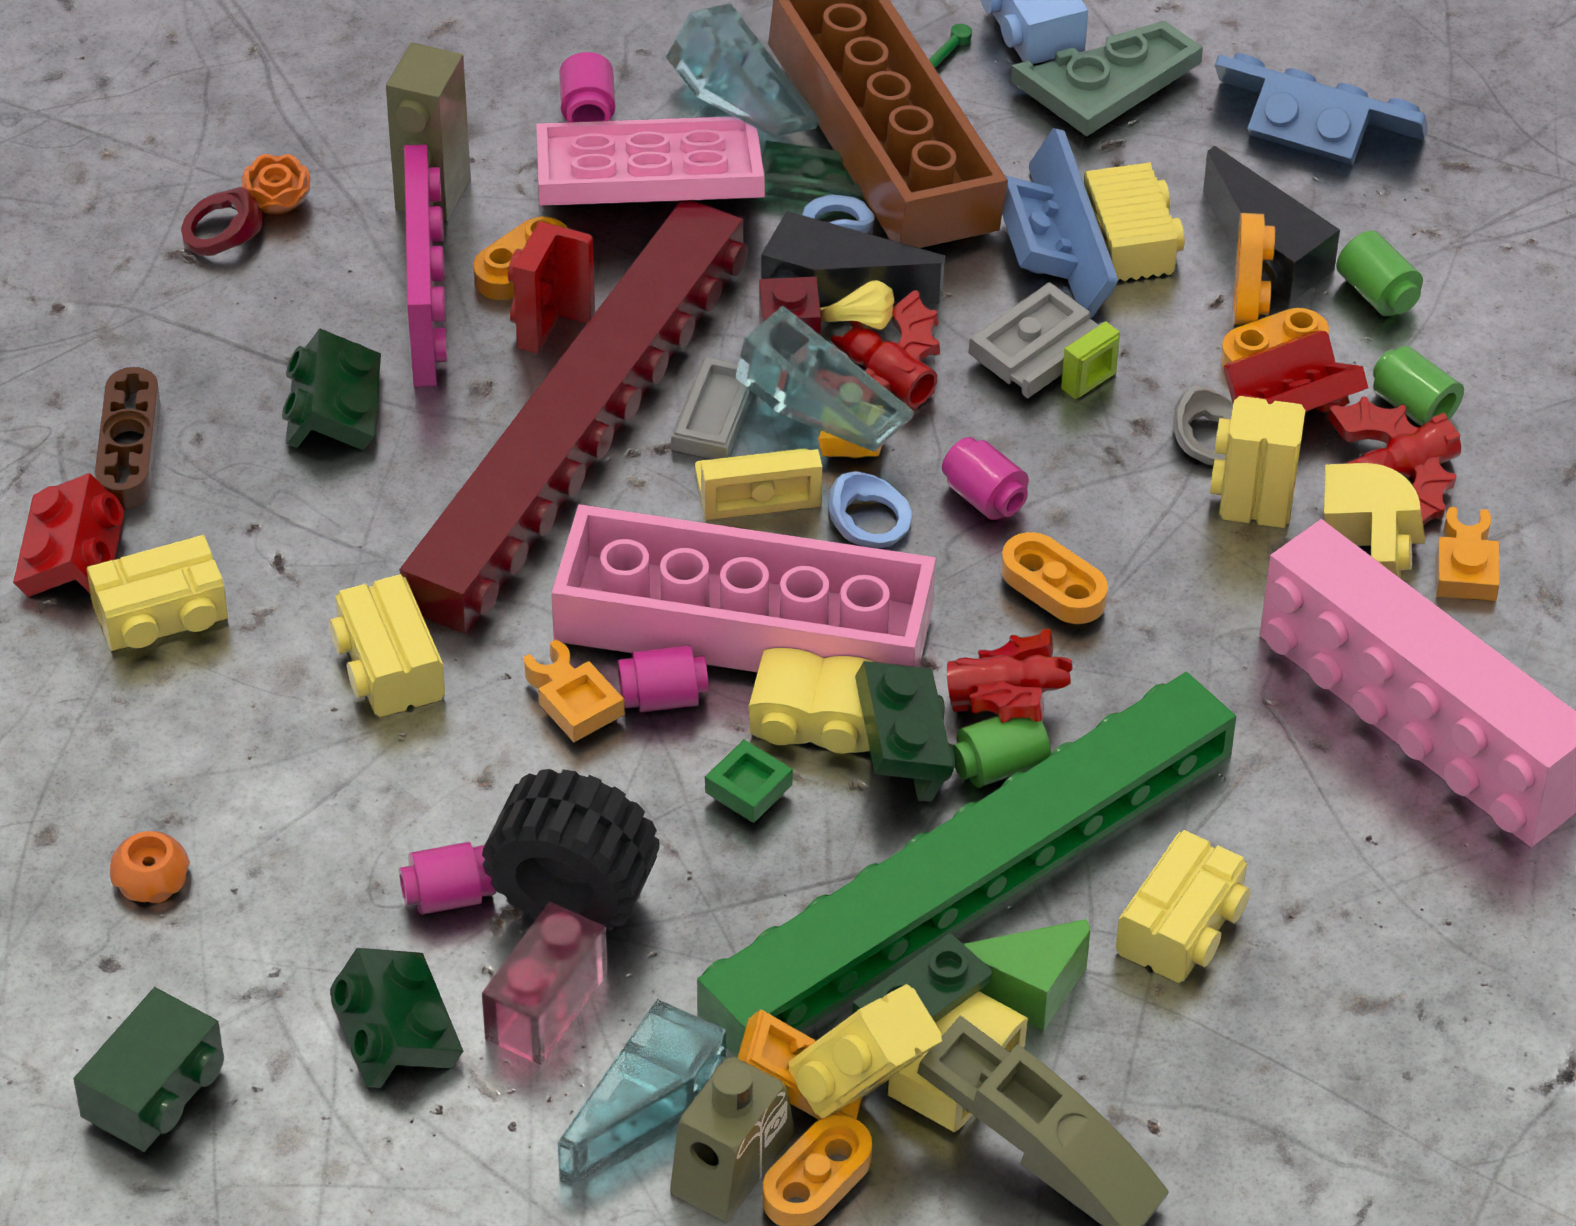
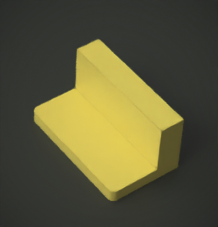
(759, 483)

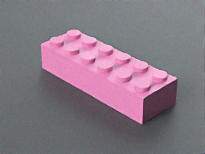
(736, 591)
(1423, 681)

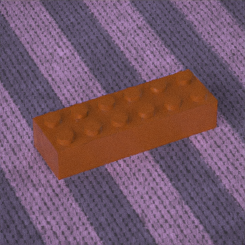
(890, 119)

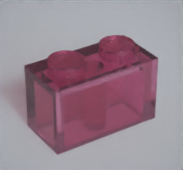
(544, 983)

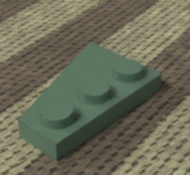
(1109, 80)

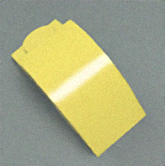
(1375, 509)

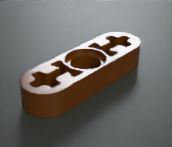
(119, 419)

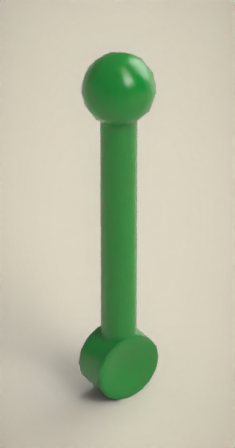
(959, 35)

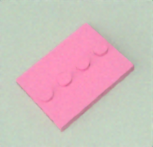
(648, 161)

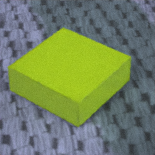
(1090, 360)

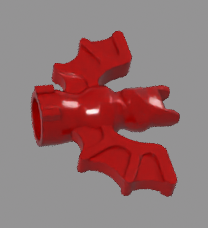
(898, 364)
(1409, 449)
(1009, 678)

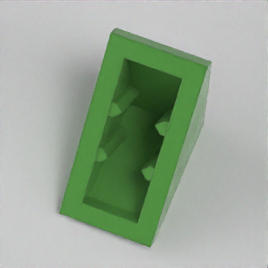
(1035, 968)

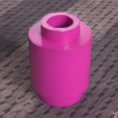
(587, 88)
(985, 478)
(662, 679)
(445, 878)

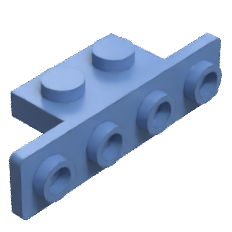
(1312, 115)
(1056, 225)

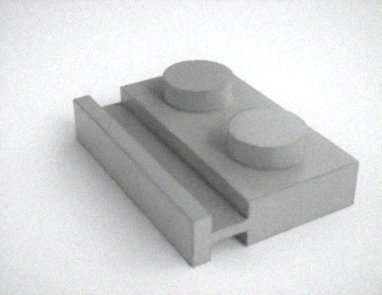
(1031, 339)

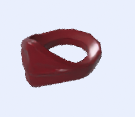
(241, 229)

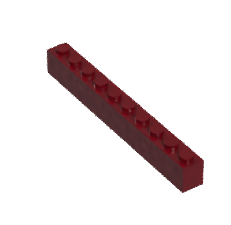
(573, 415)

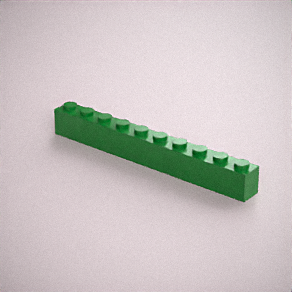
(970, 862)

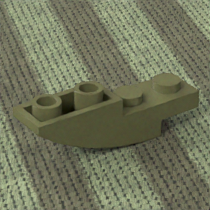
(1049, 1122)

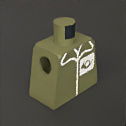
(742, 1120)

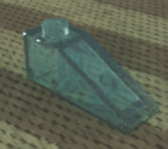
(736, 73)
(817, 383)
(642, 1090)

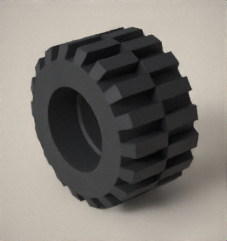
(572, 846)

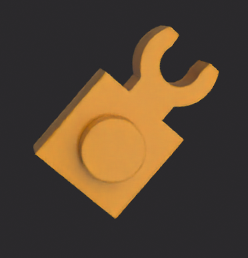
(1467, 560)
(574, 698)

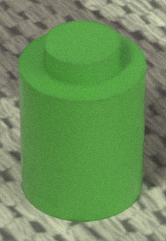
(1380, 274)
(1417, 383)
(997, 750)

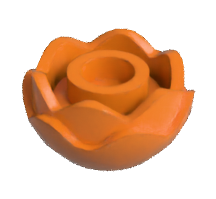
(277, 183)
(149, 883)

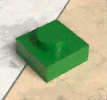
(748, 780)

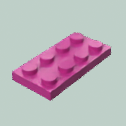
(424, 265)

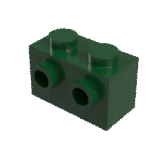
(150, 1069)

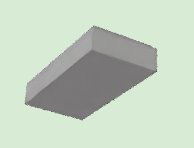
(712, 411)

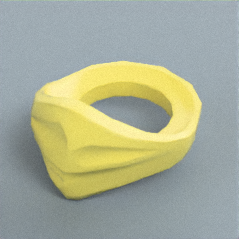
(868, 305)

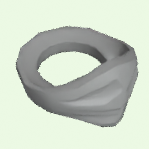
(1193, 404)

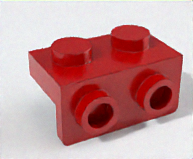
(551, 280)
(1296, 373)
(66, 533)

